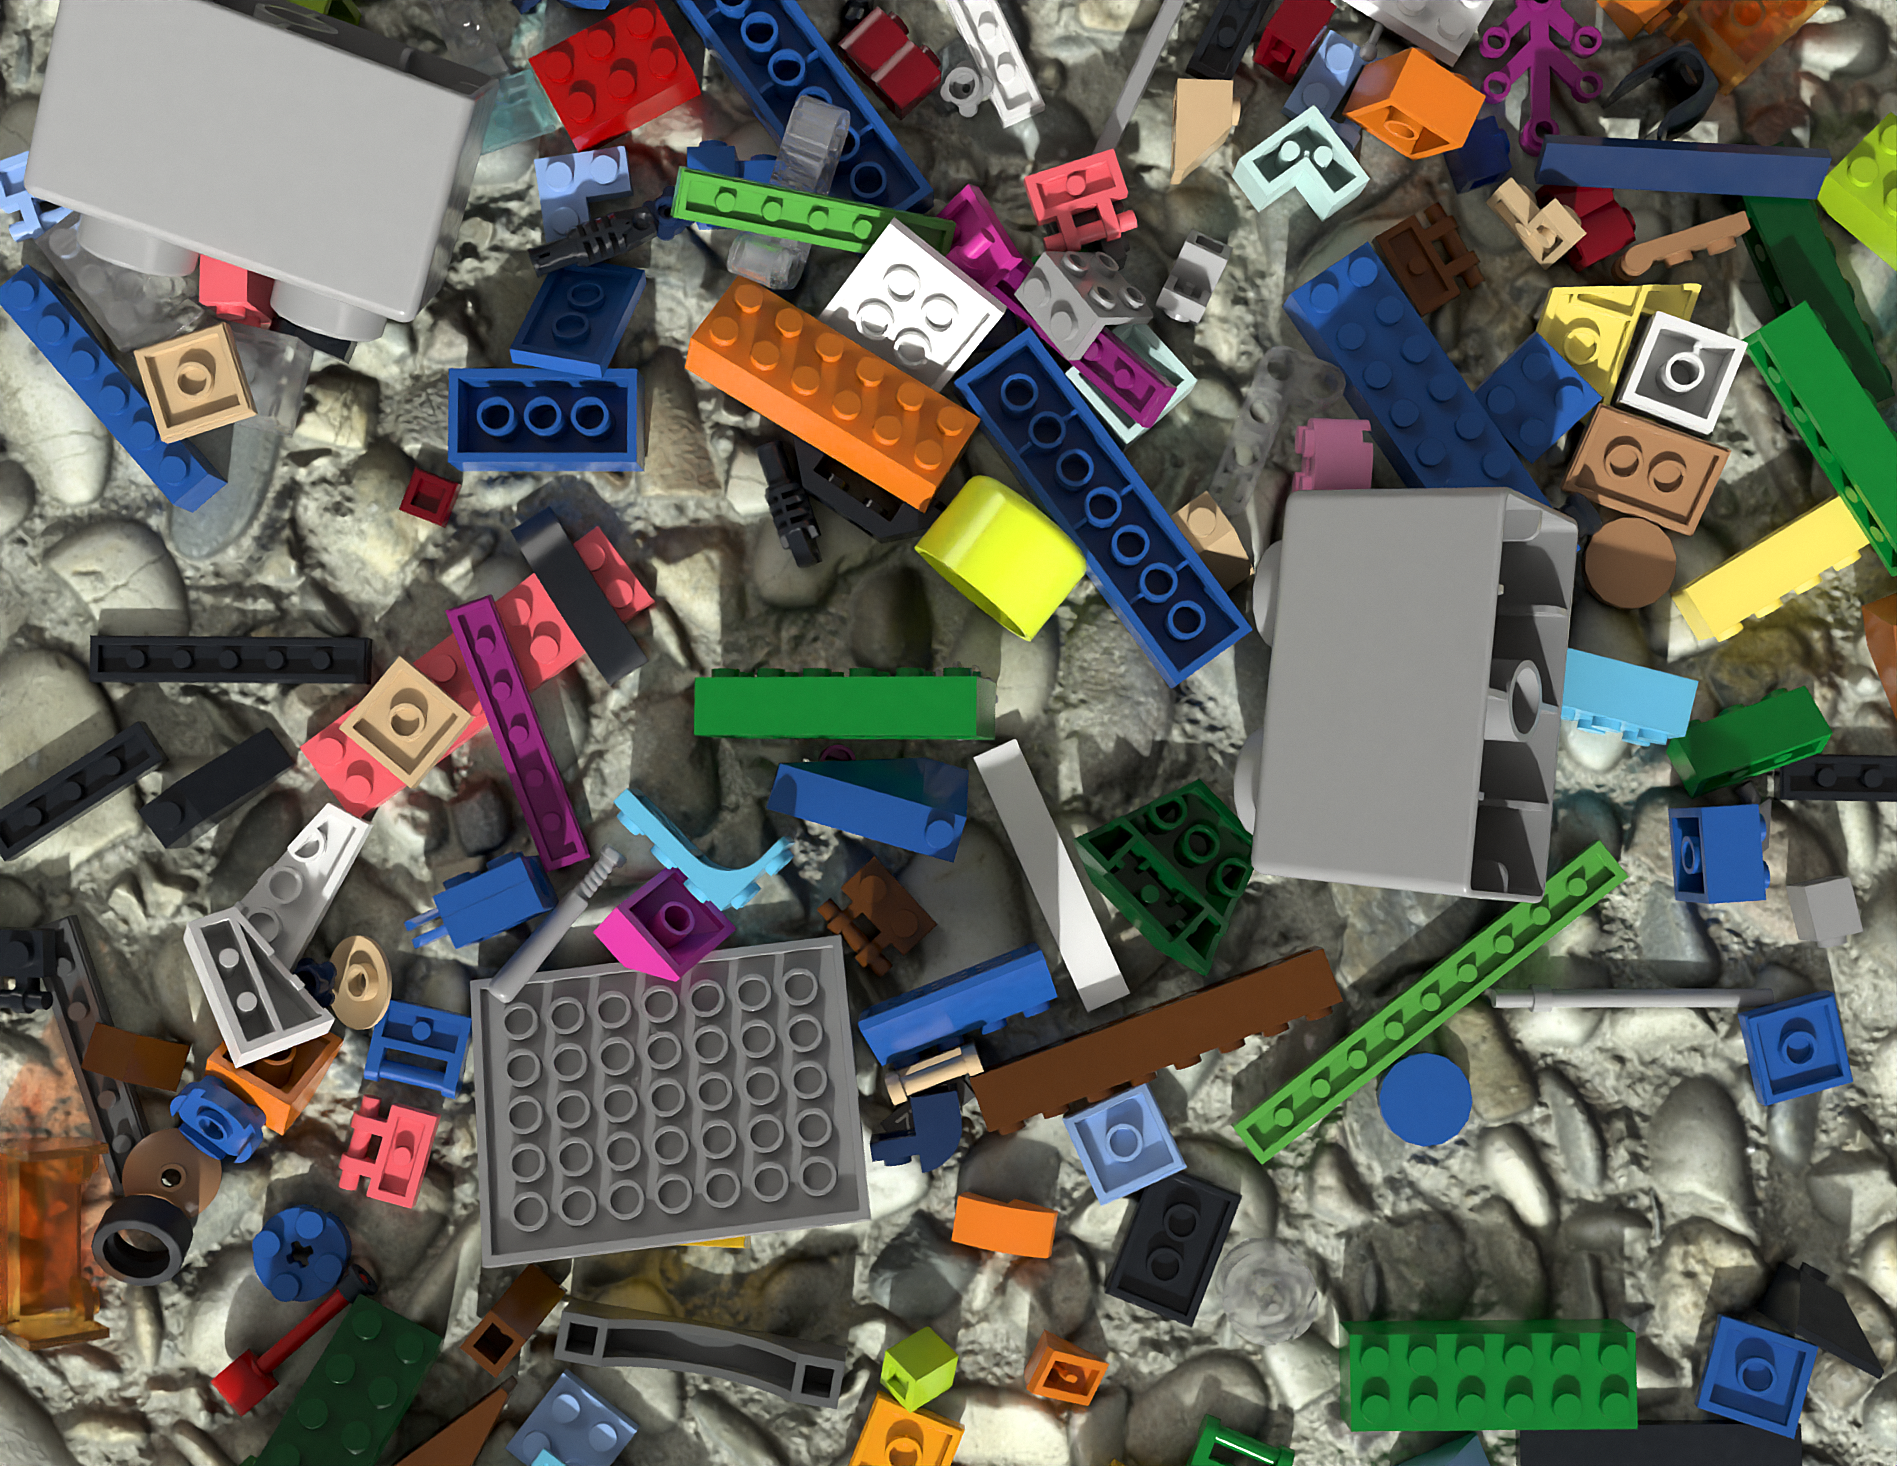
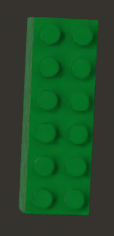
(841, 707)
(1487, 1375)

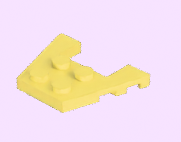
(1597, 323)

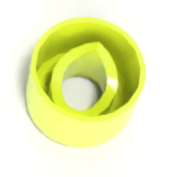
(1003, 555)

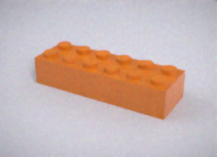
(831, 392)

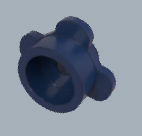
(666, 226)
(318, 979)

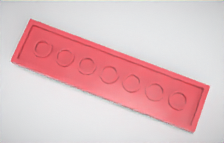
(542, 648)

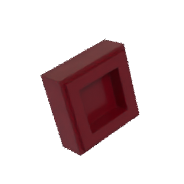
(430, 497)

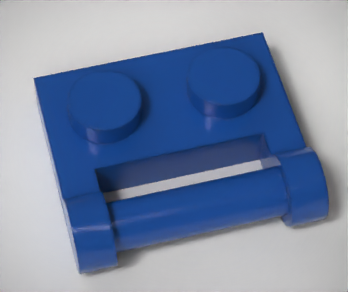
(422, 1032)

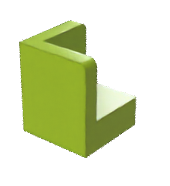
(918, 1369)

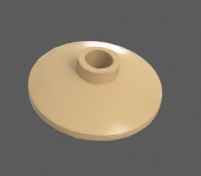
(361, 982)

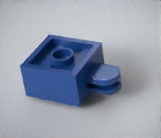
(488, 903)

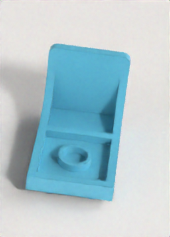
(706, 879)

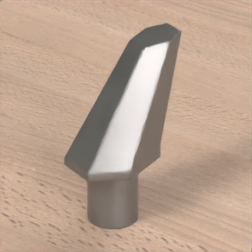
(1749, 795)

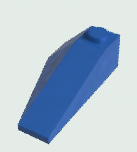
(892, 801)

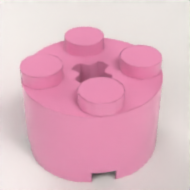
(1333, 455)

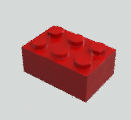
(615, 75)

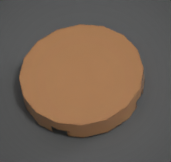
(1628, 563)

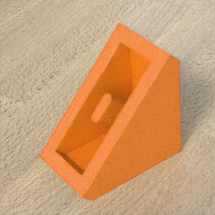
(1063, 1370)

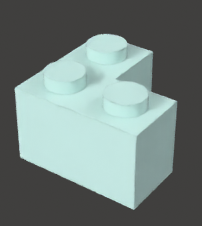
(1304, 156)

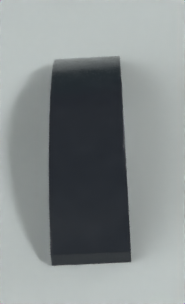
(578, 596)

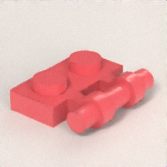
(1076, 189)
(401, 1156)

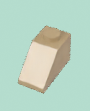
(1200, 122)
(1214, 540)

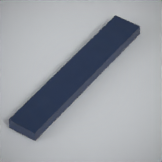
(1682, 166)

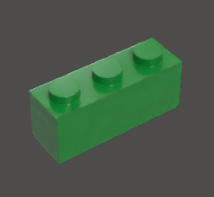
(1749, 741)

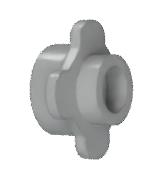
(964, 75)

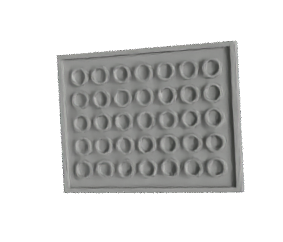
(667, 1107)

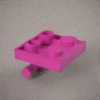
(979, 239)

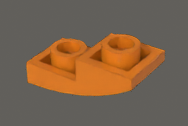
(1004, 1227)

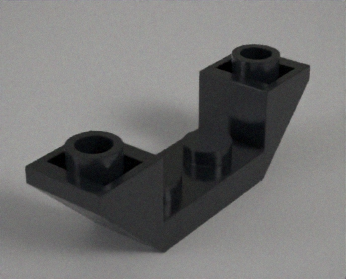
(867, 515)

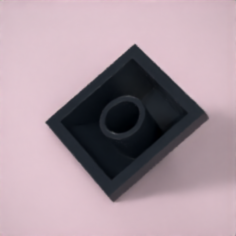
(1818, 1314)

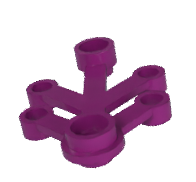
(1540, 57)

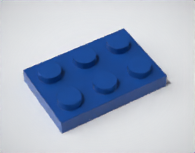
(579, 318)

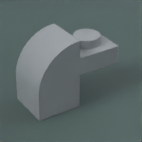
(1193, 278)

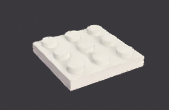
(913, 307)

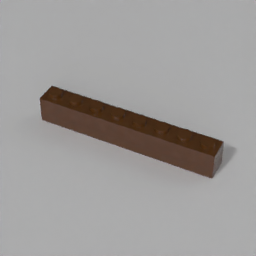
(1156, 1038)

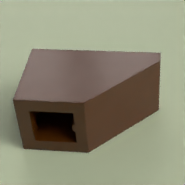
(513, 1319)

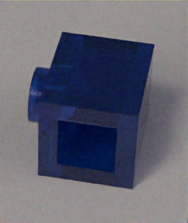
(1482, 157)

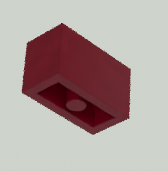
(1293, 36)

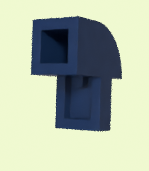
(935, 1134)

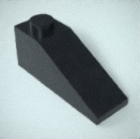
(216, 790)

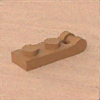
(1678, 247)

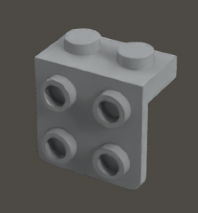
(1077, 296)

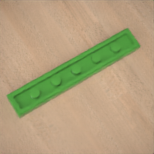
(795, 213)

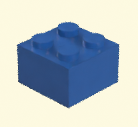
(1718, 853)

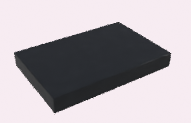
(1173, 1245)

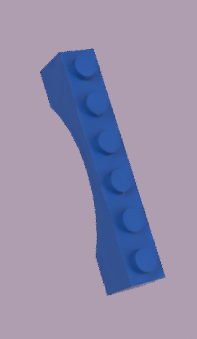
(113, 397)

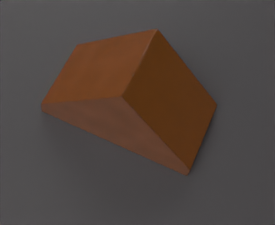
(135, 1057)

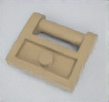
(933, 1070)

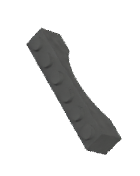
(637, 1338)

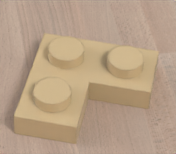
(1543, 232)

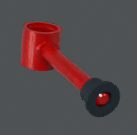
(251, 1376)

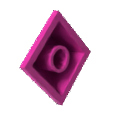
(663, 928)

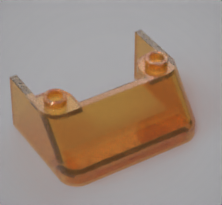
(40, 1242)

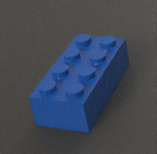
(545, 420)

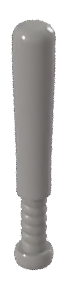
(545, 937)

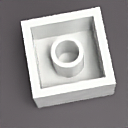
(1679, 374)

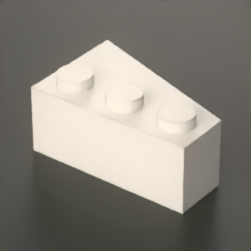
(250, 989)

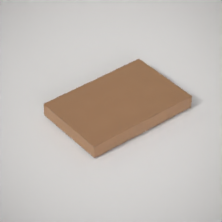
(1644, 469)

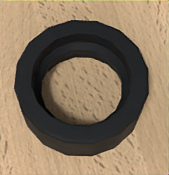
(137, 1265)

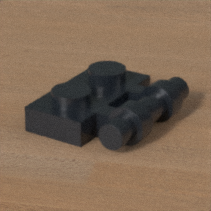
(27, 957)

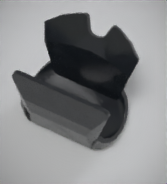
(1692, 97)

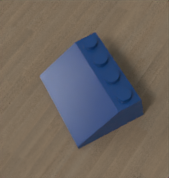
(958, 1004)

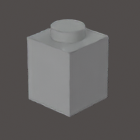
(1824, 910)

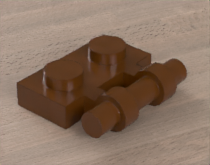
(1417, 265)
(887, 907)

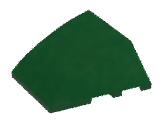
(1173, 870)

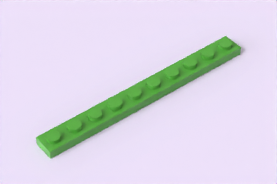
(1427, 1002)

